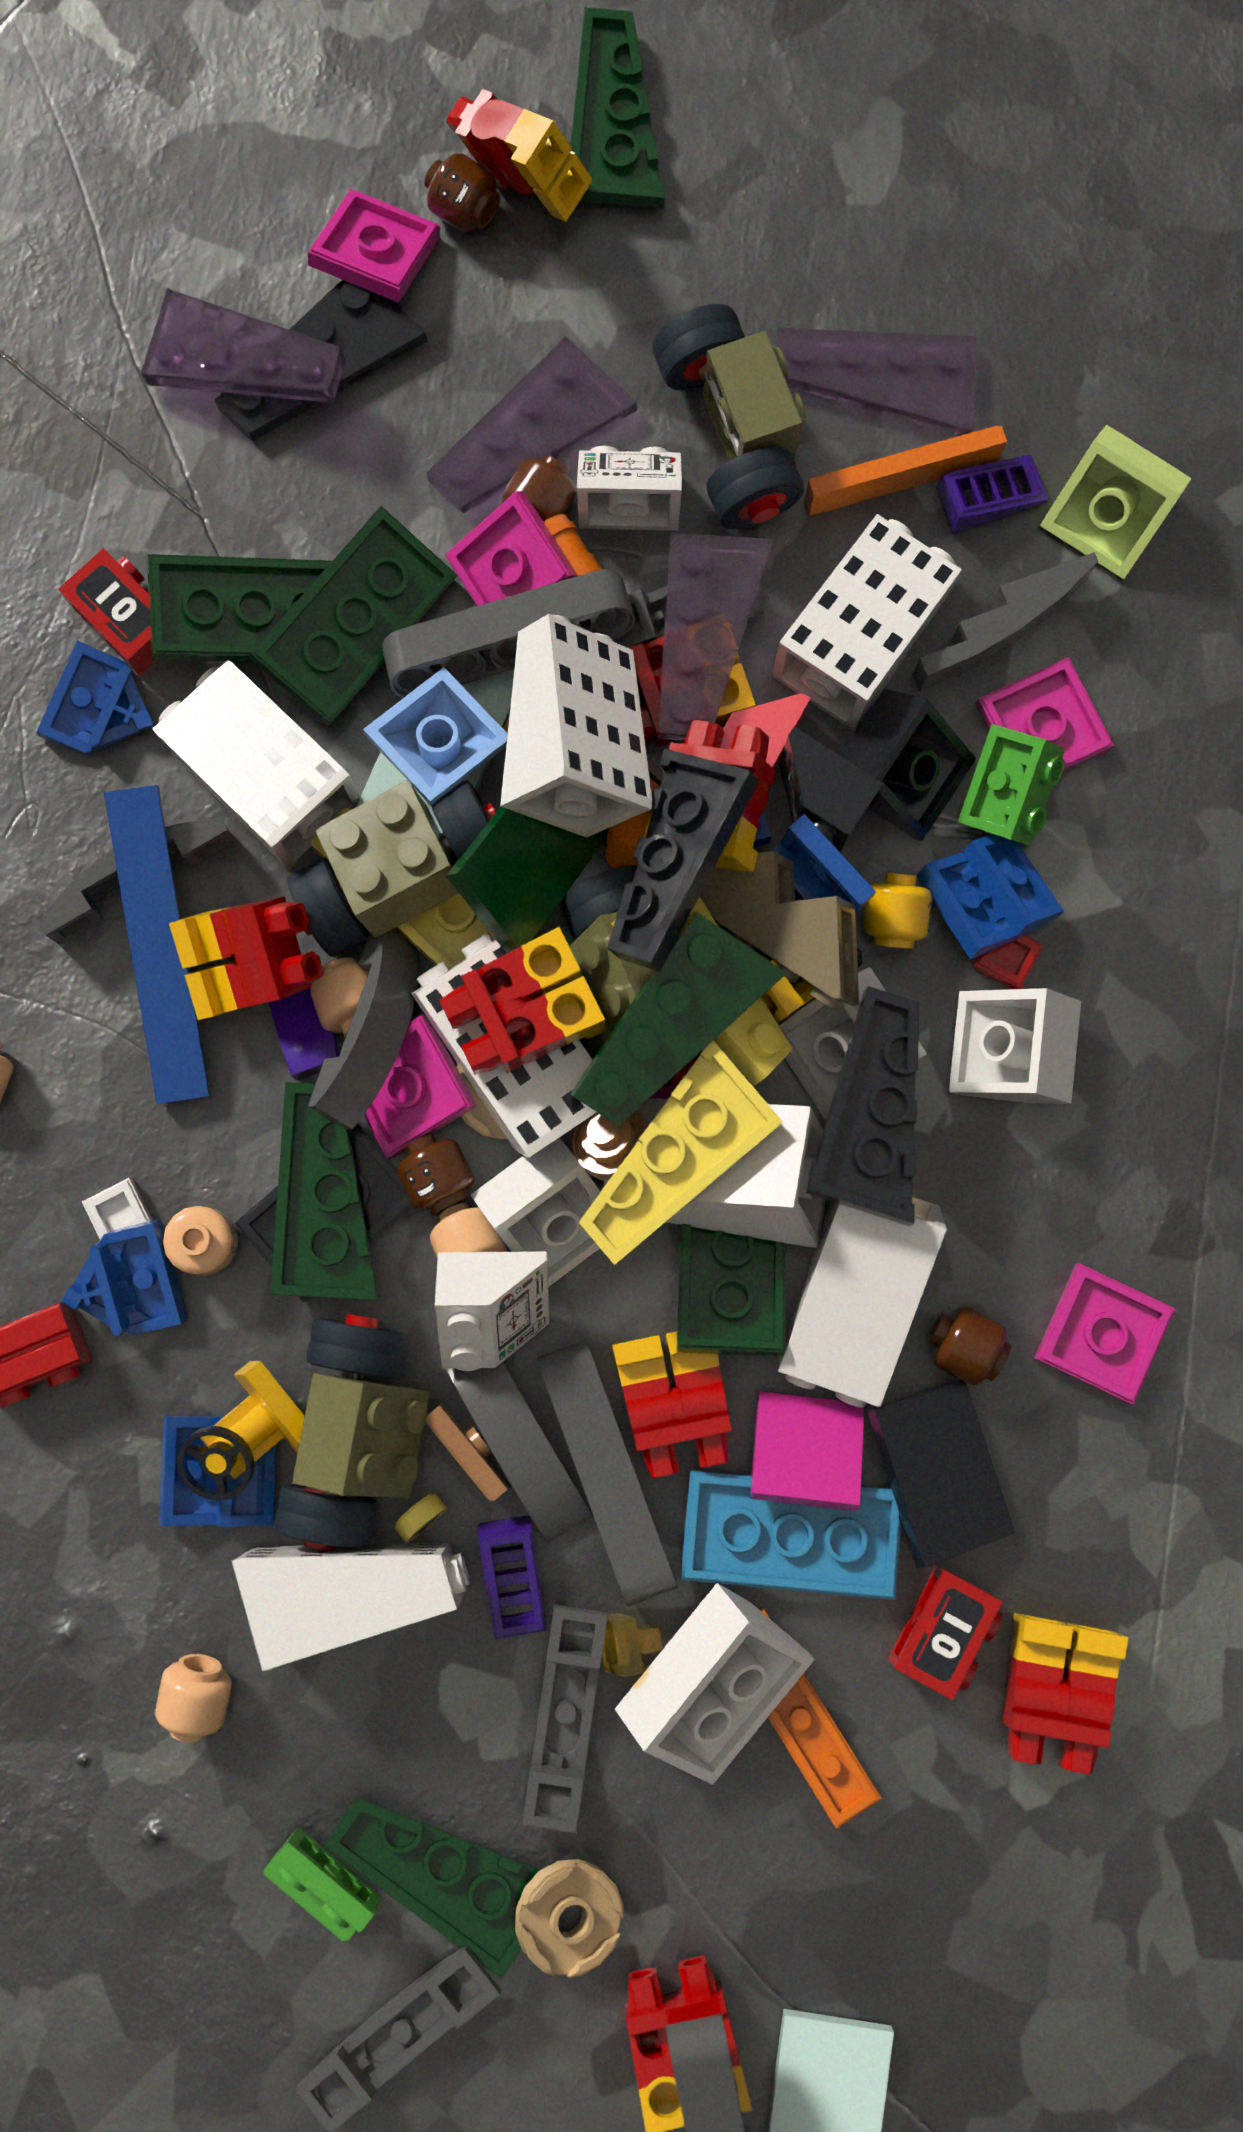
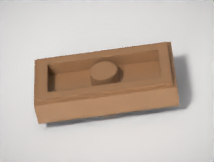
(469, 1450)

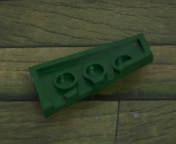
(613, 114)
(674, 1017)
(319, 1210)
(439, 1877)

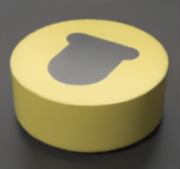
(420, 1517)

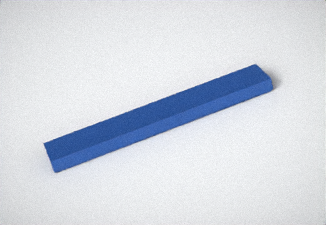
(149, 907)

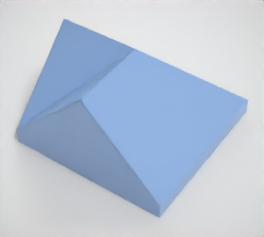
(437, 736)

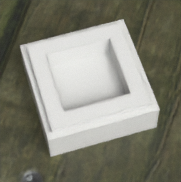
(117, 1208)

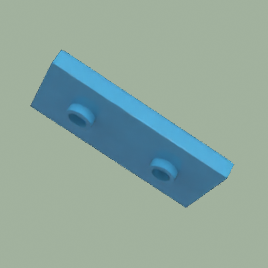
(789, 1544)

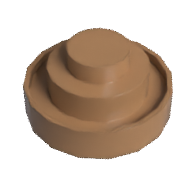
(603, 1145)

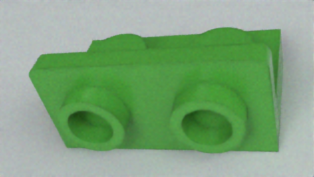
(1012, 785)
(322, 1885)

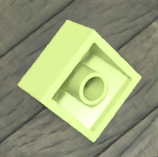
(1115, 501)

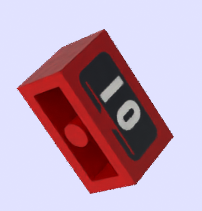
(114, 605)
(946, 1633)

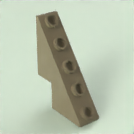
(803, 936)

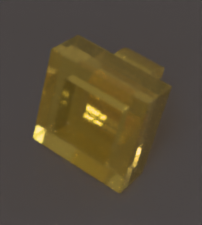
(625, 1644)

